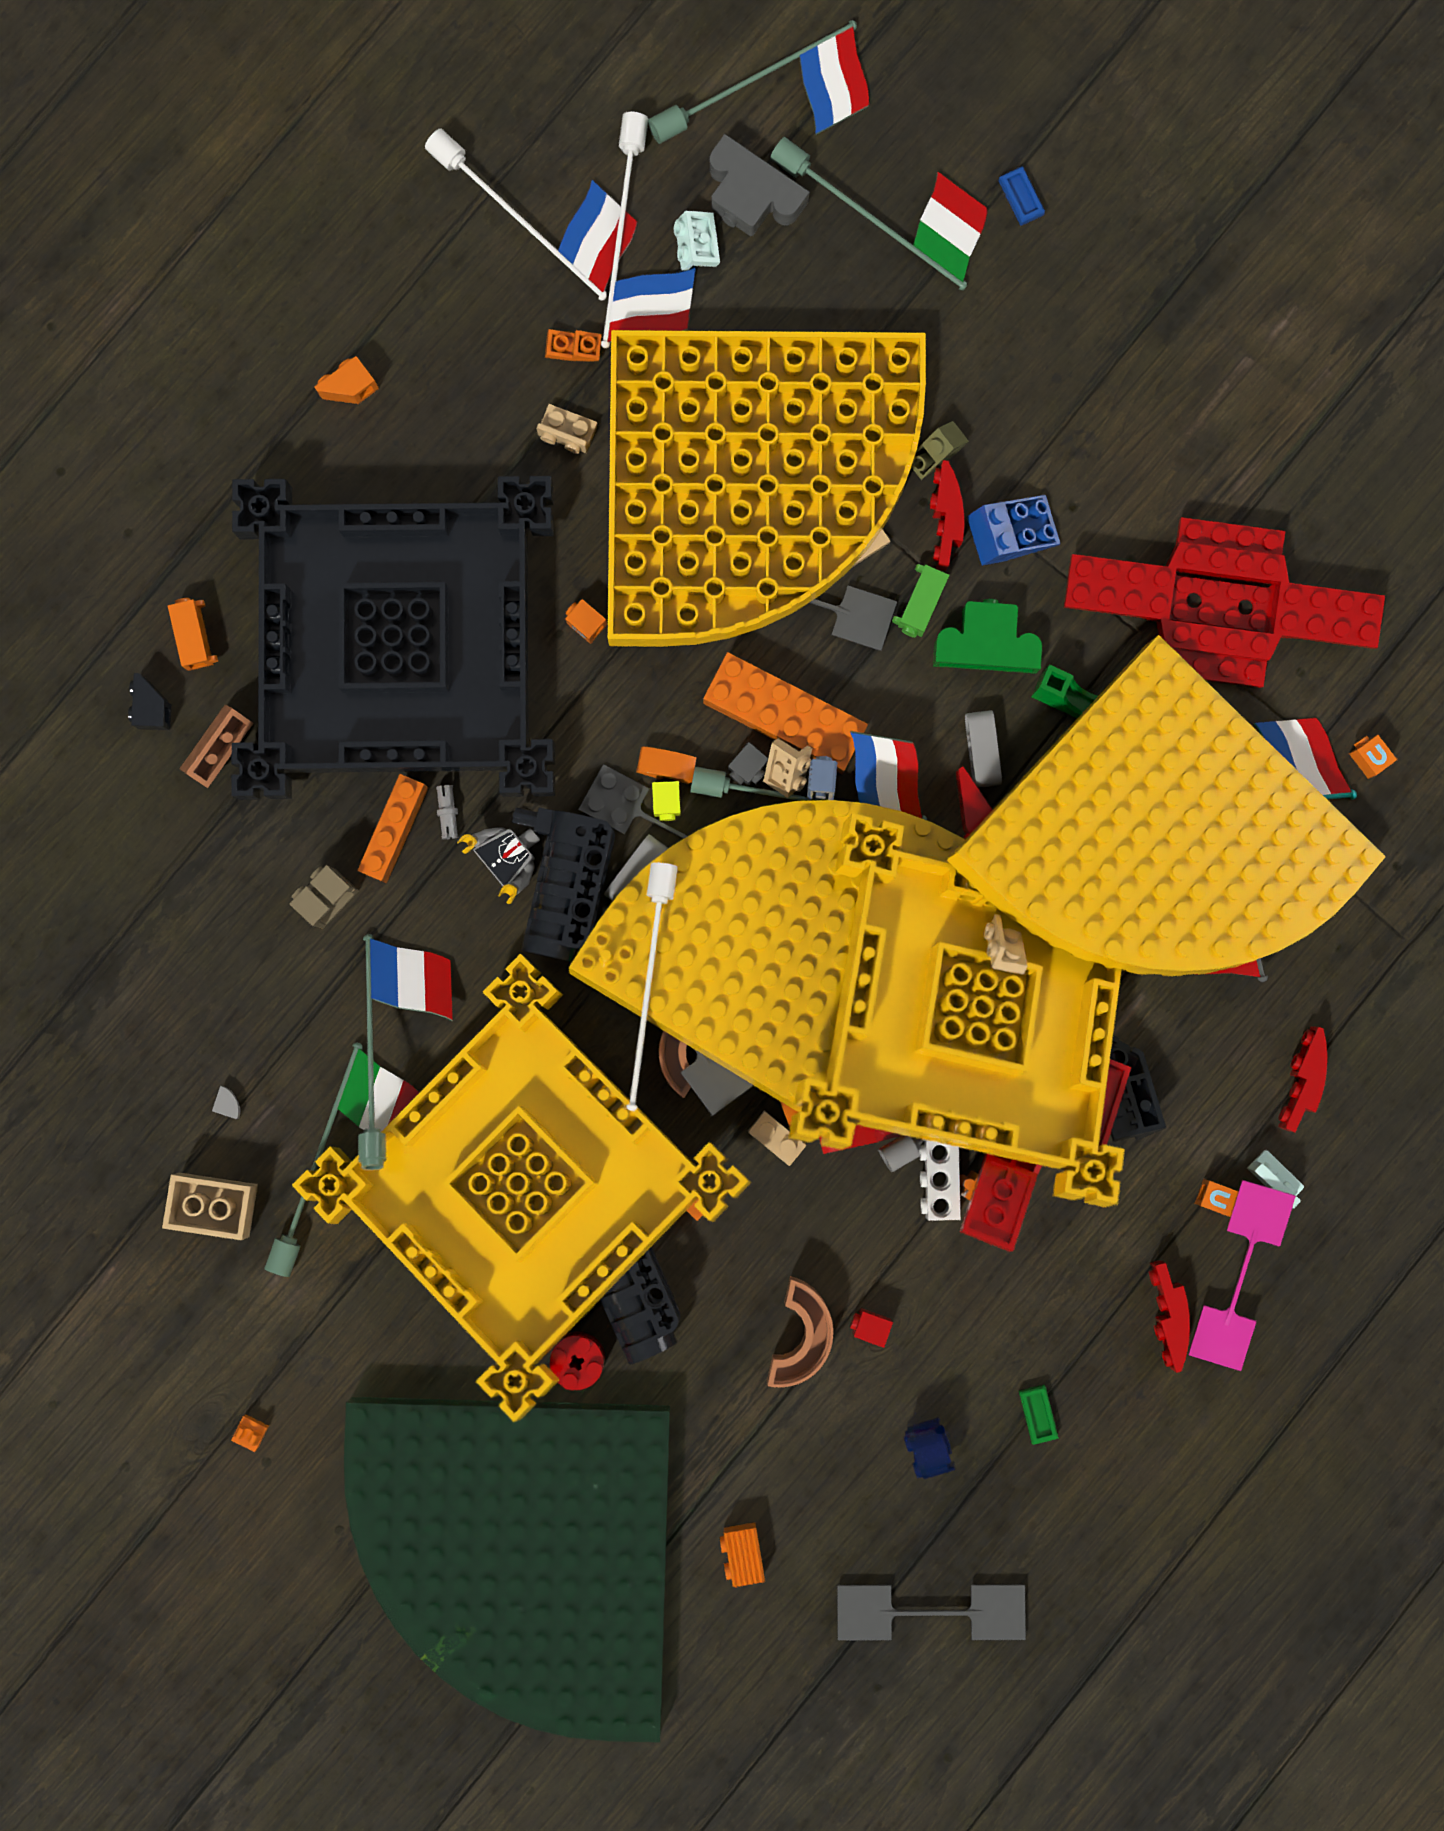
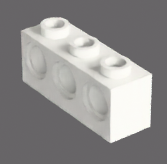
(949, 1190)

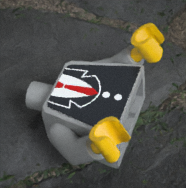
(505, 856)

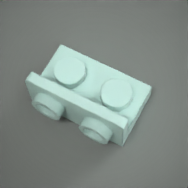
(696, 240)
(1275, 1175)

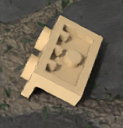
(567, 429)
(787, 768)
(1005, 947)

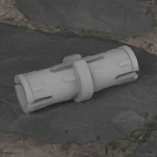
(447, 812)

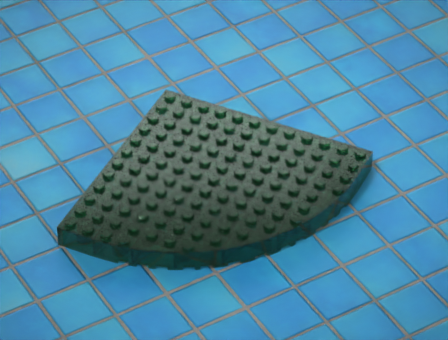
(521, 1552)

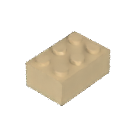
(210, 1206)

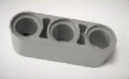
(983, 748)
(645, 854)

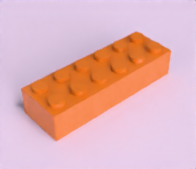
(782, 711)

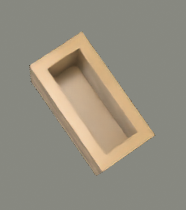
(775, 1138)

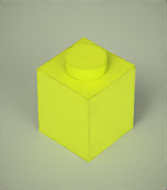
(666, 800)

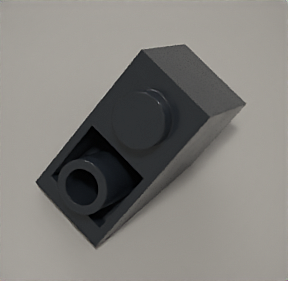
(149, 707)

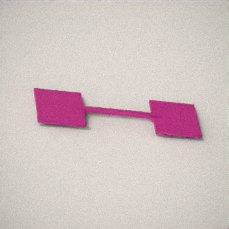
(1260, 1216)

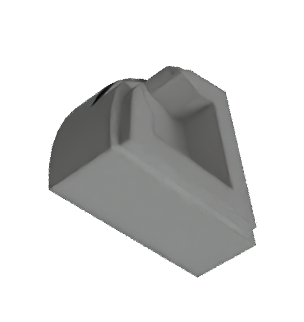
(227, 1103)

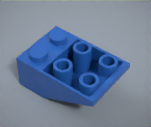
(1012, 529)

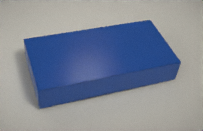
(1021, 196)

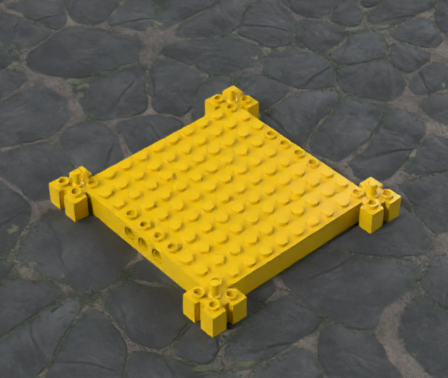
(950, 1045)
(521, 1186)

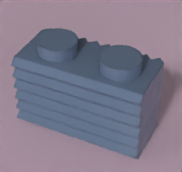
(822, 779)

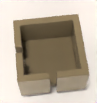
(323, 896)

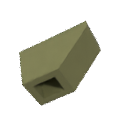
(939, 446)

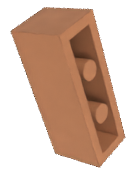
(216, 746)

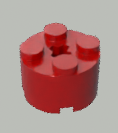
(572, 1375)

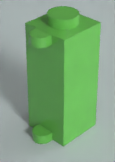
(922, 601)

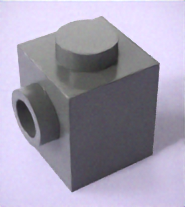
(748, 765)

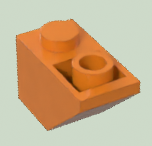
(348, 383)

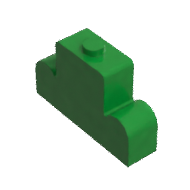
(988, 641)

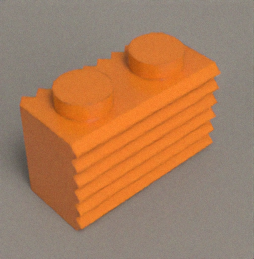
(744, 1555)

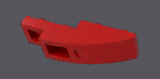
(949, 507)
(1311, 1070)
(1174, 1325)

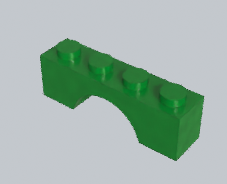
(1062, 692)

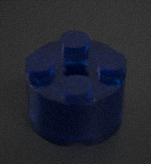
(930, 1448)

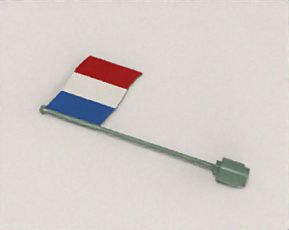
(408, 982)

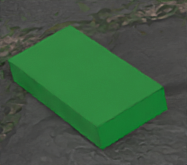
(1038, 1414)

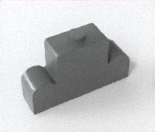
(752, 189)

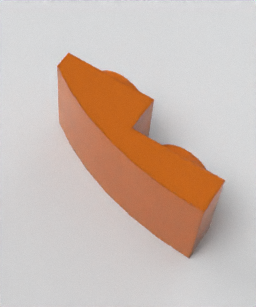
(573, 346)
(667, 764)

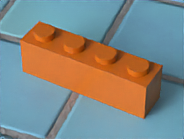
(393, 828)

